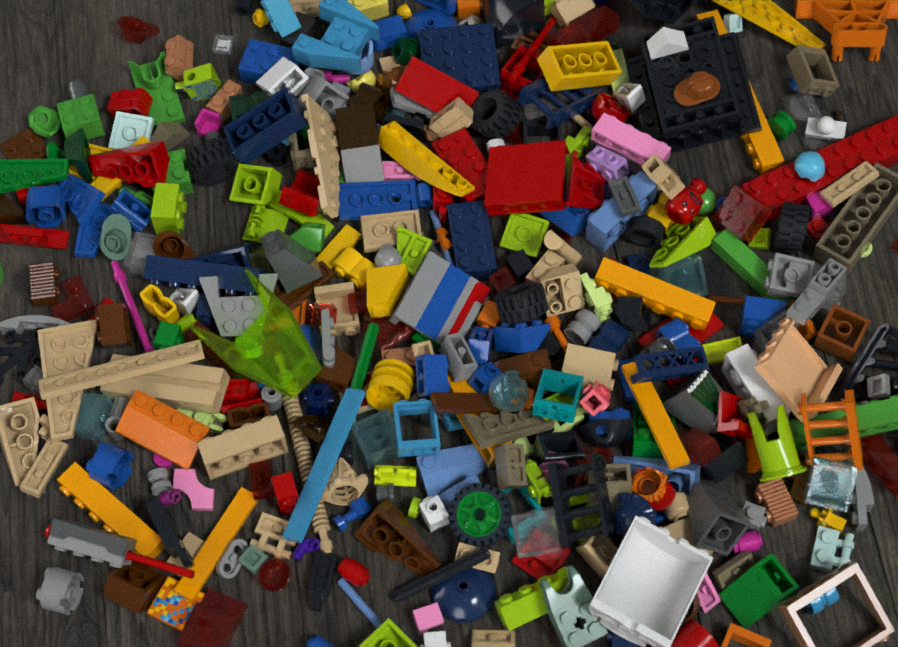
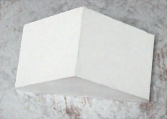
(666, 42)
(630, 95)
(185, 300)

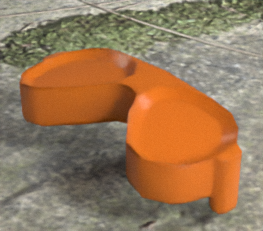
(444, 242)

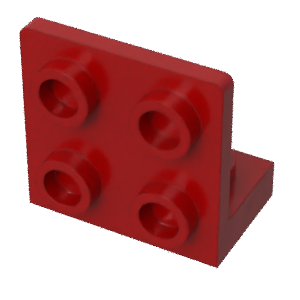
(729, 418)

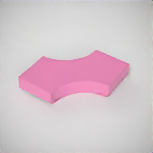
(200, 496)

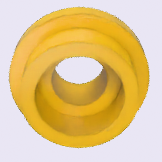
(260, 18)

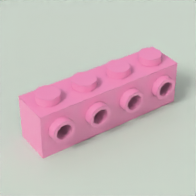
(627, 140)

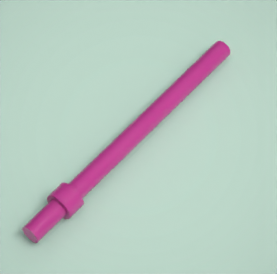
(120, 278)

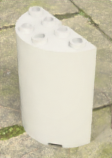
(649, 585)

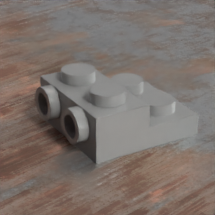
(788, 275)

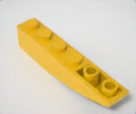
(421, 160)

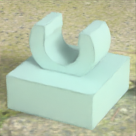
(733, 22)

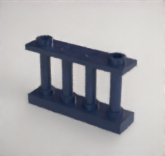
(540, 88)

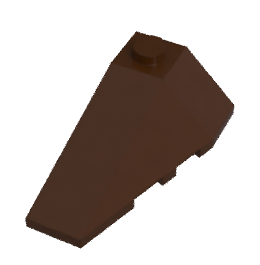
(529, 365)
(395, 537)

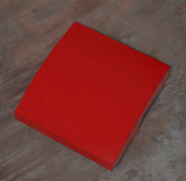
(542, 564)

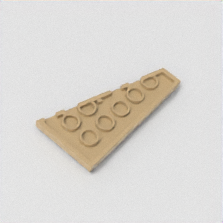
(325, 148)
(61, 352)

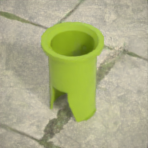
(776, 456)

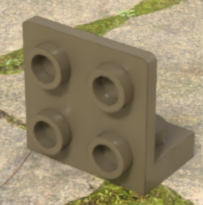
(301, 158)

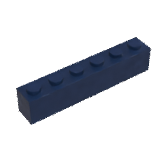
(187, 272)

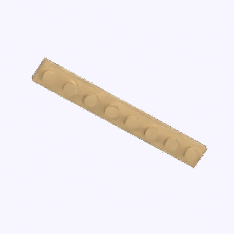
(121, 369)

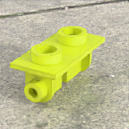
(397, 475)

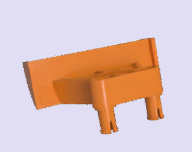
(851, 22)

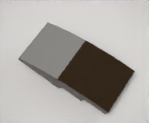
(359, 143)

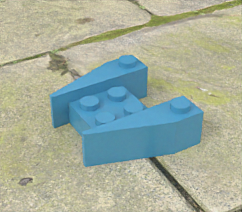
(341, 42)

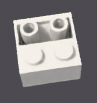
(283, 75)

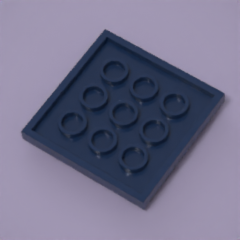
(463, 53)

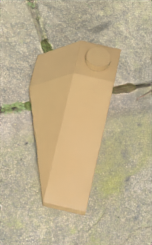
(19, 436)

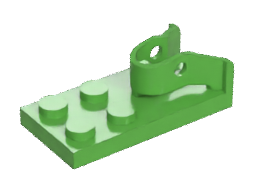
(161, 87)

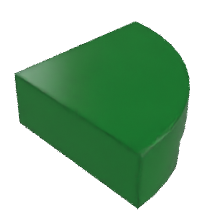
(53, 151)

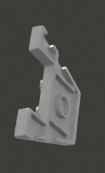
(237, 313)

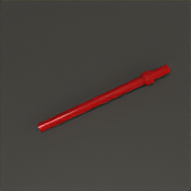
(519, 67)

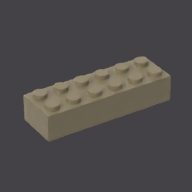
(859, 220)

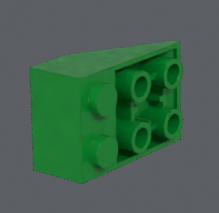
(642, 438)
(759, 591)

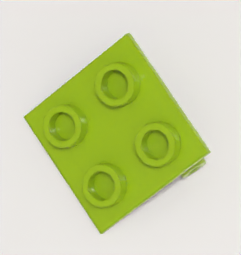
(263, 221)

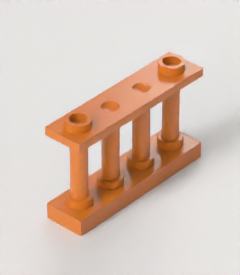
(848, 422)

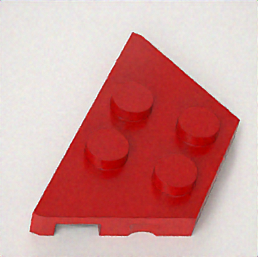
(583, 185)

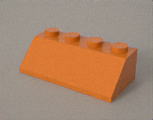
(162, 429)

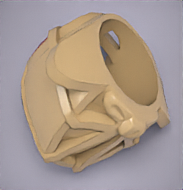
(344, 476)

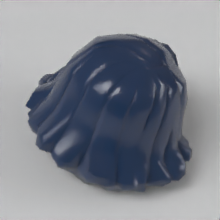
(627, 508)

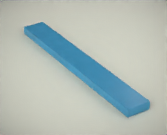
(323, 465)

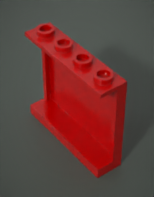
(526, 178)

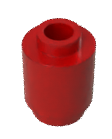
(354, 572)

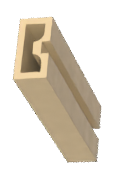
(179, 387)

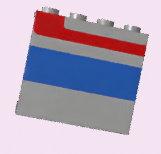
(441, 300)

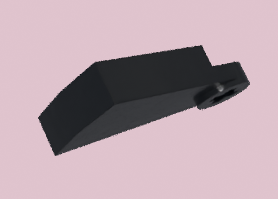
(168, 531)

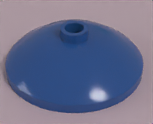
(427, 17)

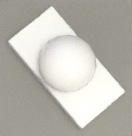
(825, 128)

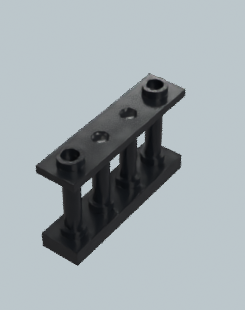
(562, 494)

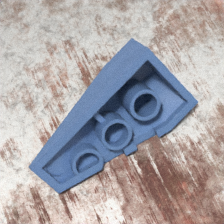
(449, 468)
(681, 479)

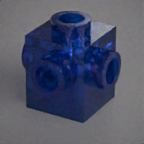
(319, 399)

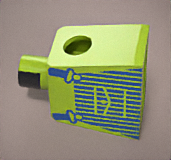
(199, 82)

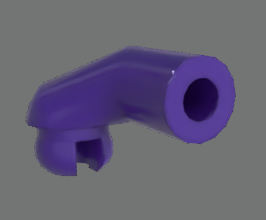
(306, 546)

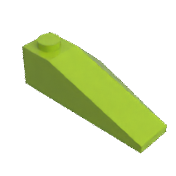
(684, 241)

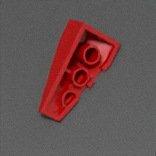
(138, 163)

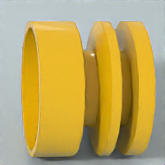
(390, 383)

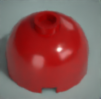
(607, 104)

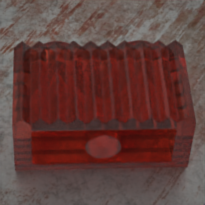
(700, 447)

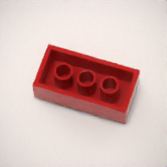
(465, 158)

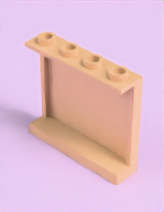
(795, 369)

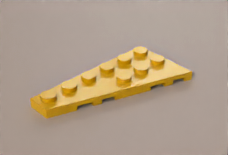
(773, 19)

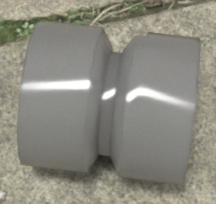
(582, 327)

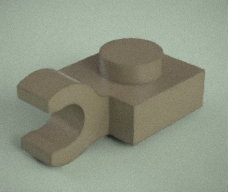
(750, 405)

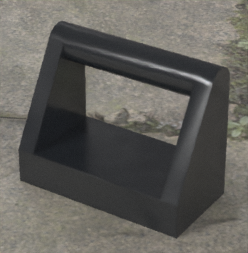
(538, 128)
(558, 443)

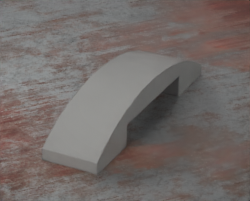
(29, 322)

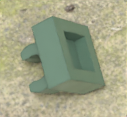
(252, 559)

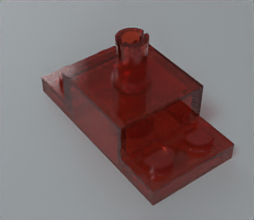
(212, 621)

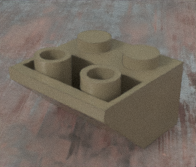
(617, 479)

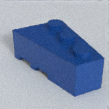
(571, 220)

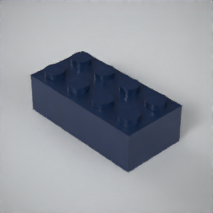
(265, 126)
(471, 239)

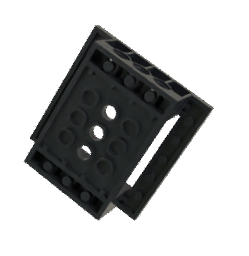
(714, 120)

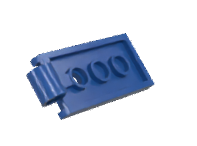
(376, 198)

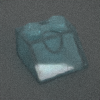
(686, 274)

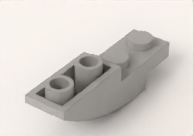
(817, 292)
(861, 497)

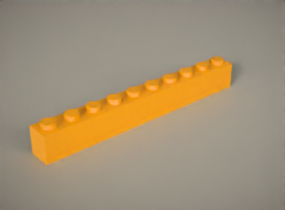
(760, 144)

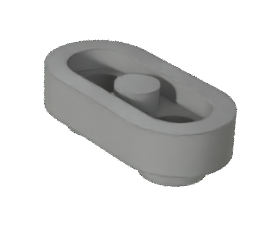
(231, 558)

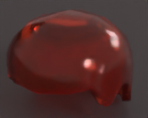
(274, 575)

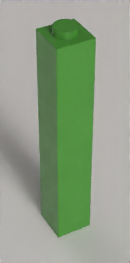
(743, 262)

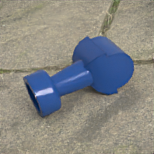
(359, 509)

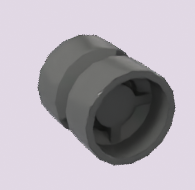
(660, 345)

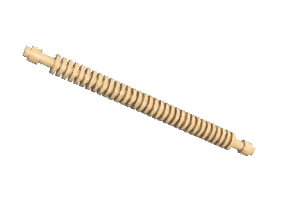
(305, 463)

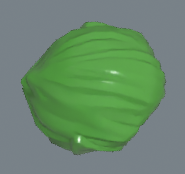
(44, 121)

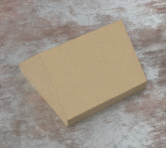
(598, 553)

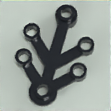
(20, 354)

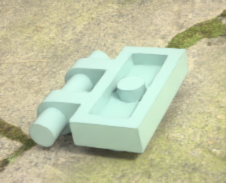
(825, 546)

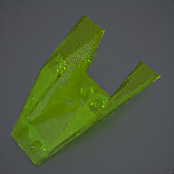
(271, 348)

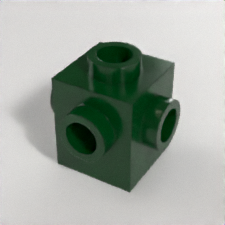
(404, 49)

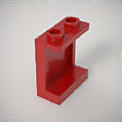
(302, 193)

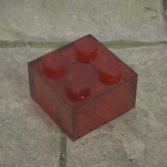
(743, 213)

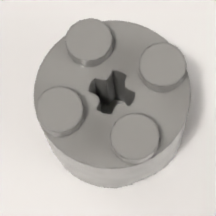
(60, 590)

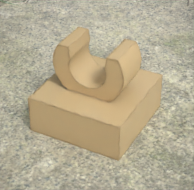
(45, 429)

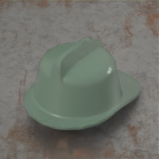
(115, 237)

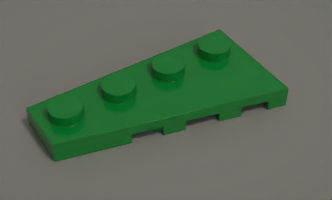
(27, 173)

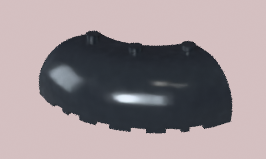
(513, 18)

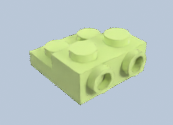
(596, 299)

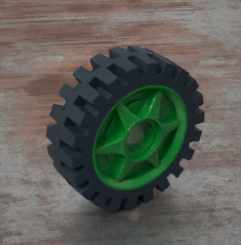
(464, 511)

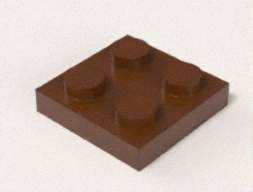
(24, 146)

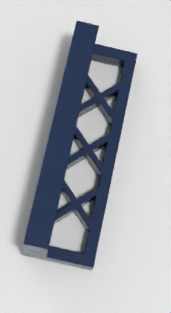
(669, 372)

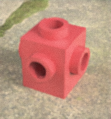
(595, 397)

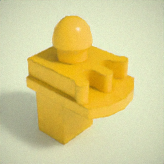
(828, 519)

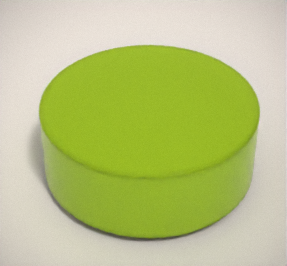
(414, 508)

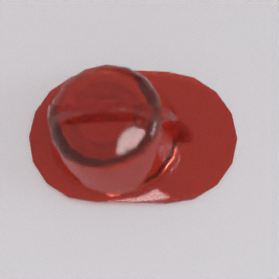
(136, 30)

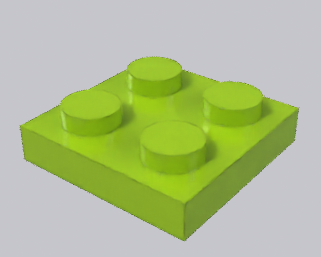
(524, 233)

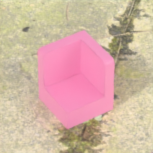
(427, 618)

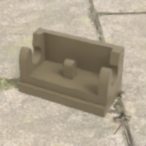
(510, 466)

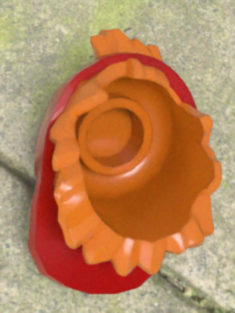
(653, 487)

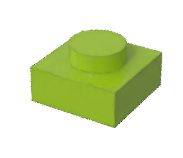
(761, 240)

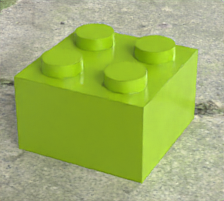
(168, 208)

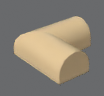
(561, 248)

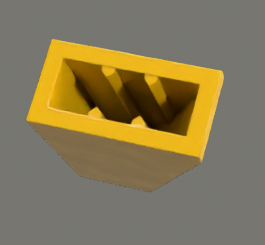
(385, 288)

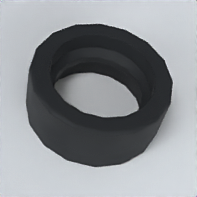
(644, 231)

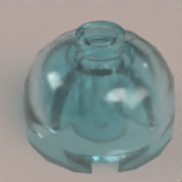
(508, 391)

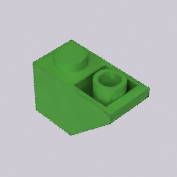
(310, 236)

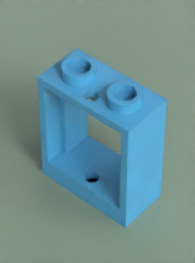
(416, 447)

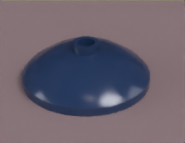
(465, 604)

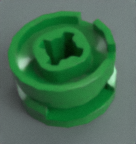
(781, 125)

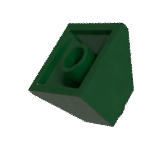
(77, 151)

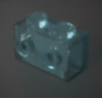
(92, 416)

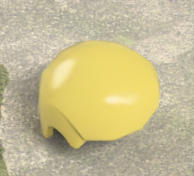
(368, 78)

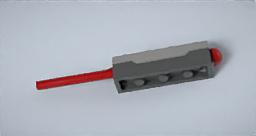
(103, 546)

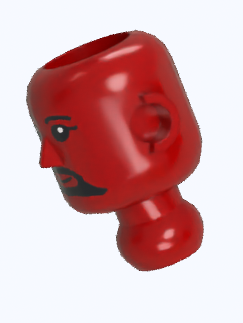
(687, 203)

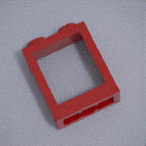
(532, 65)

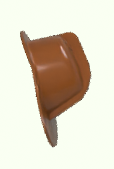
(697, 89)

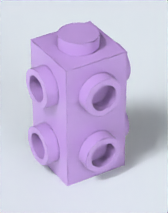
(607, 163)

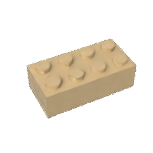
(242, 446)

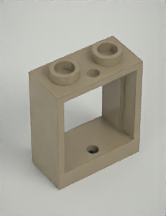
(799, 61)

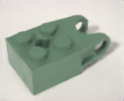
(566, 606)

